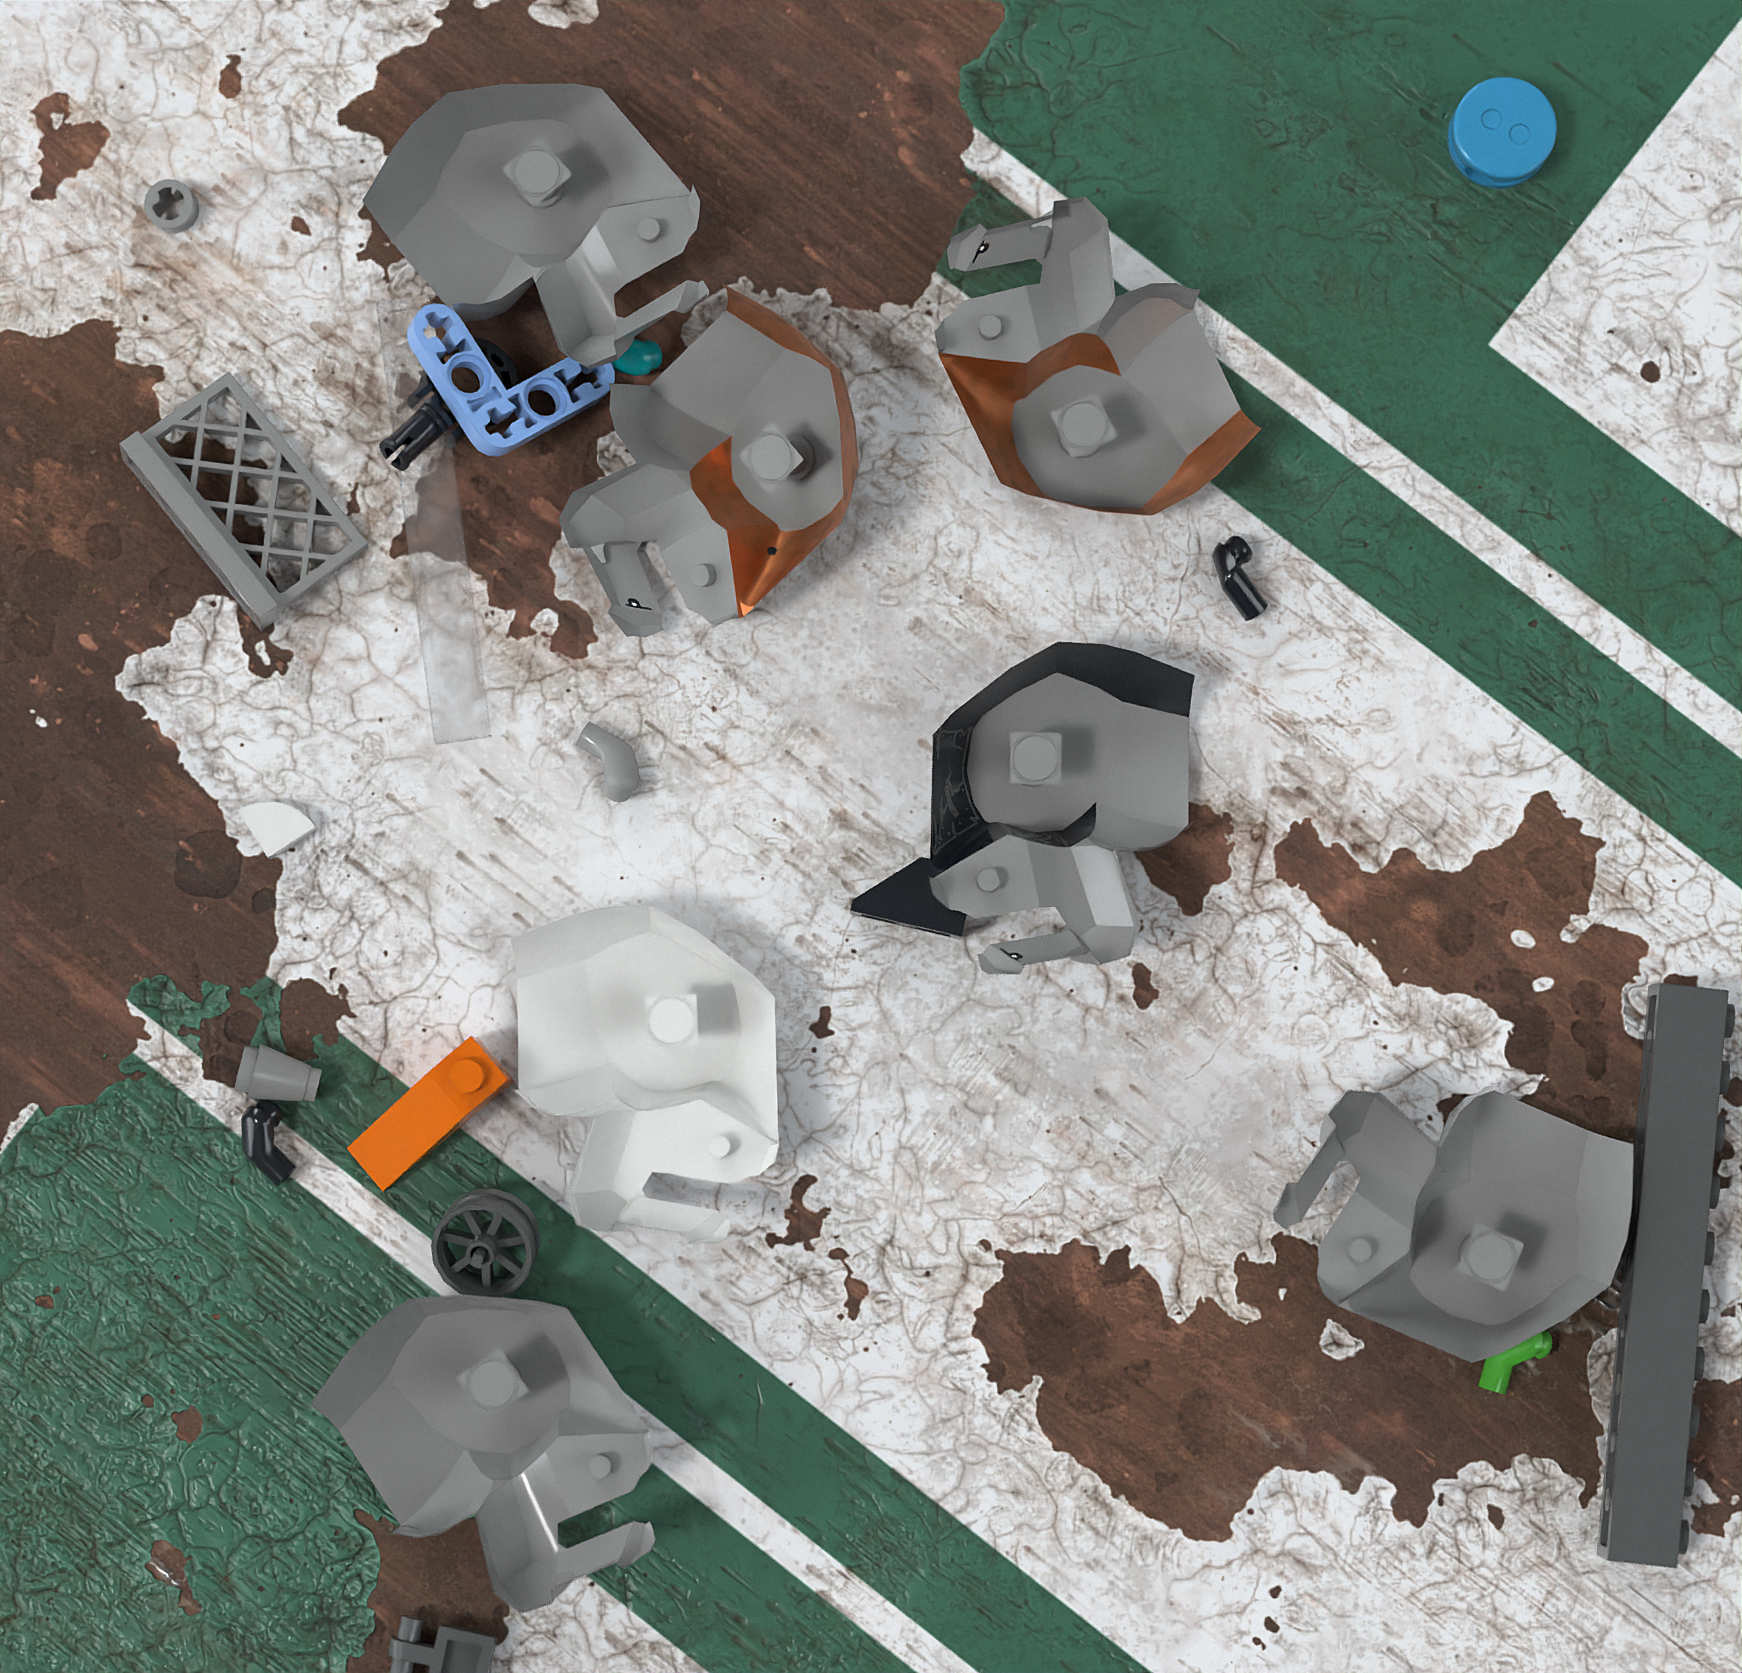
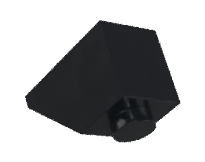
(909, 902)

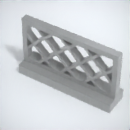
(203, 527)

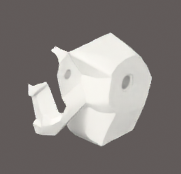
(662, 1050)

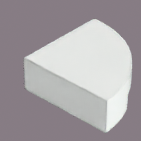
(276, 825)

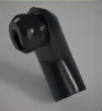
(1234, 580)

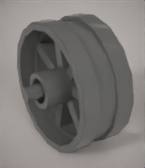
(486, 1243)

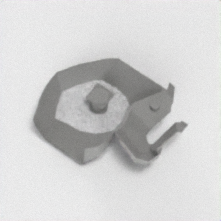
(543, 192)
(1469, 1234)
(495, 1418)

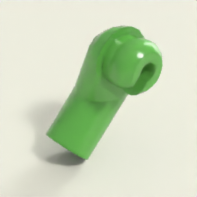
(1498, 1368)

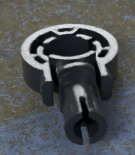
(434, 415)

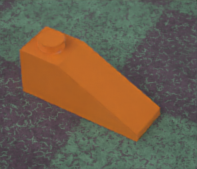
(430, 1112)

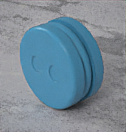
(1501, 132)

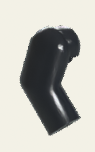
(258, 1141)

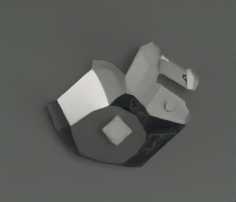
(1046, 783)

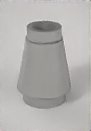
(276, 1076)

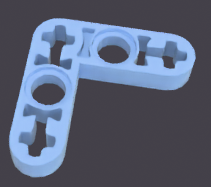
(492, 399)

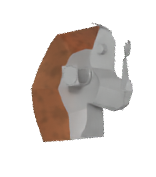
(1085, 388)
(732, 455)

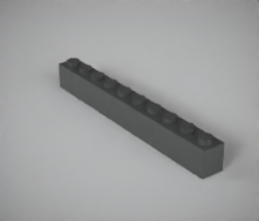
(1664, 1276)

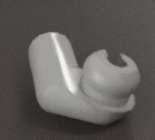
(617, 761)

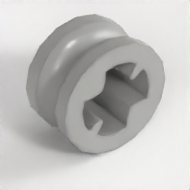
(155, 201)

